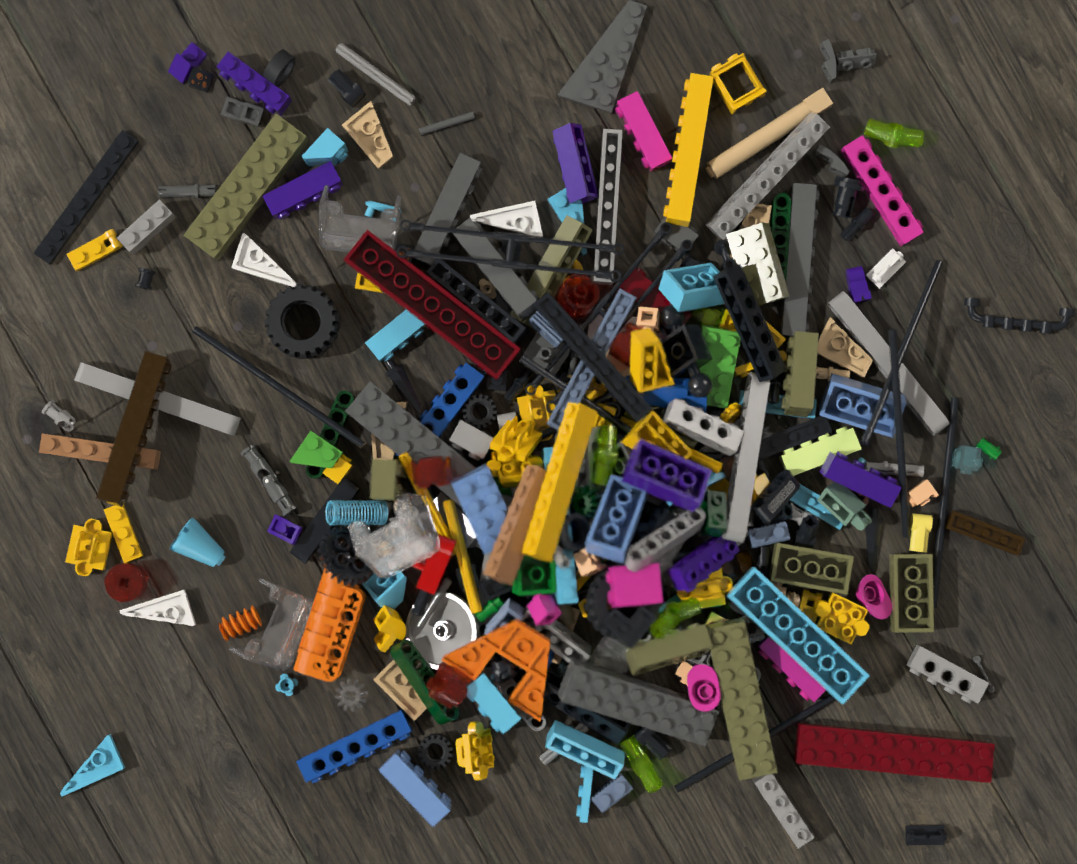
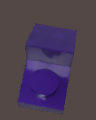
(183, 64)
(285, 529)

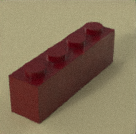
(637, 284)

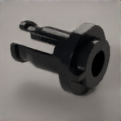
(846, 195)
(502, 670)

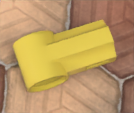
(920, 528)

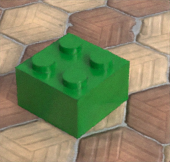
(535, 577)

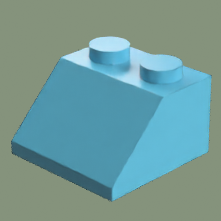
(325, 149)

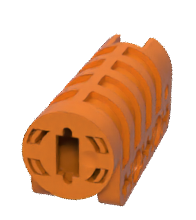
(324, 629)

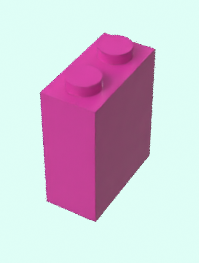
(634, 588)

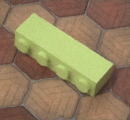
(815, 454)

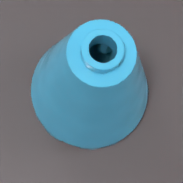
(198, 544)

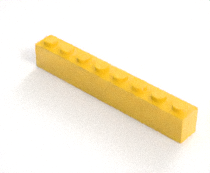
(689, 149)
(559, 481)

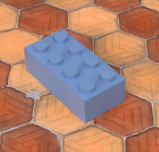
(855, 402)
(481, 505)
(616, 520)
(416, 787)

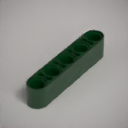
(783, 232)
(337, 407)
(417, 676)

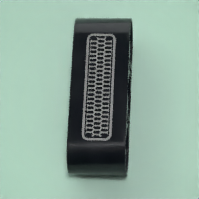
(776, 496)

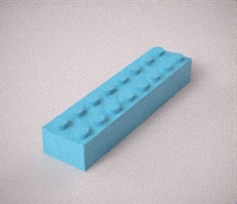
(797, 635)

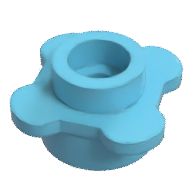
(291, 684)

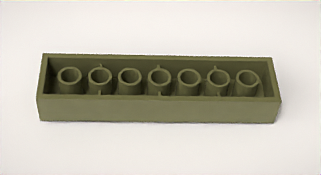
(245, 186)
(741, 699)

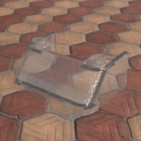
(343, 231)
(283, 631)

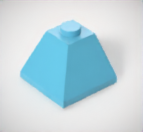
(387, 590)

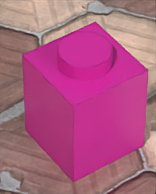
(544, 609)

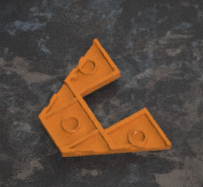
(519, 645)

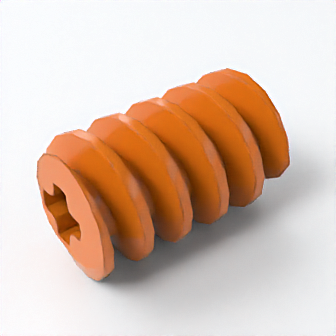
(240, 623)

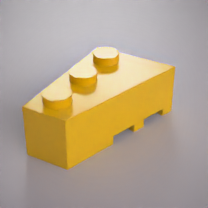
(648, 362)
(655, 431)

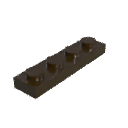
(985, 533)

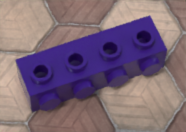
(255, 84)
(575, 163)
(302, 191)
(860, 479)
(701, 562)

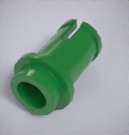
(989, 448)

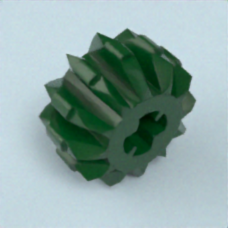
(585, 501)

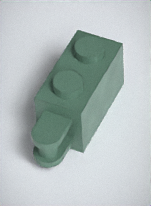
(844, 506)

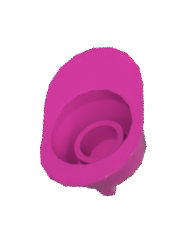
(874, 597)
(703, 687)

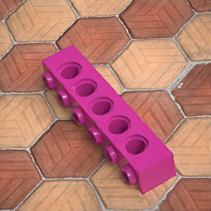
(861, 170)

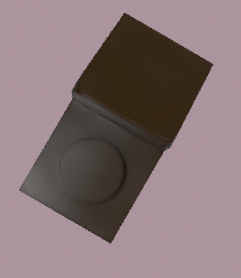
(740, 564)

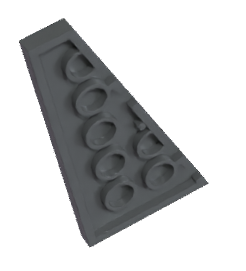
(603, 69)

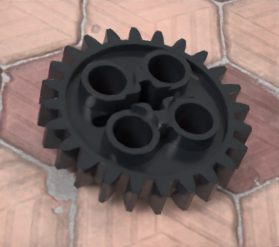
(341, 558)

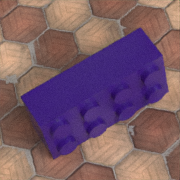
(666, 475)

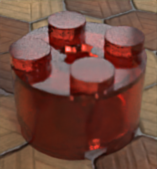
(577, 296)
(621, 346)
(431, 471)
(115, 581)
(448, 685)

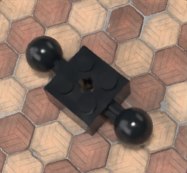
(686, 351)
(651, 519)

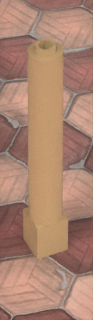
(770, 133)

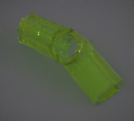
(894, 134)
(605, 455)
(673, 615)
(641, 764)

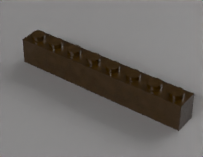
(133, 429)

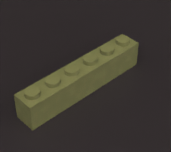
(557, 256)

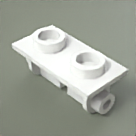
(886, 268)

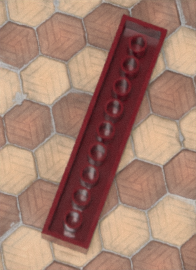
(431, 305)
(894, 752)

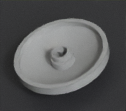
(445, 631)

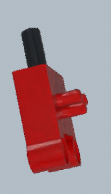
(433, 573)

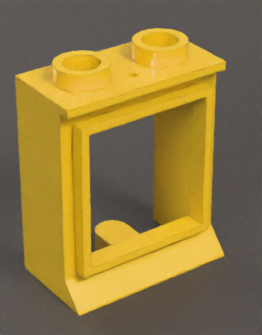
(746, 99)

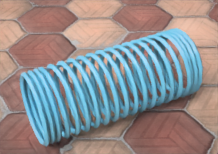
(336, 510)

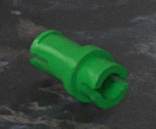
(488, 610)

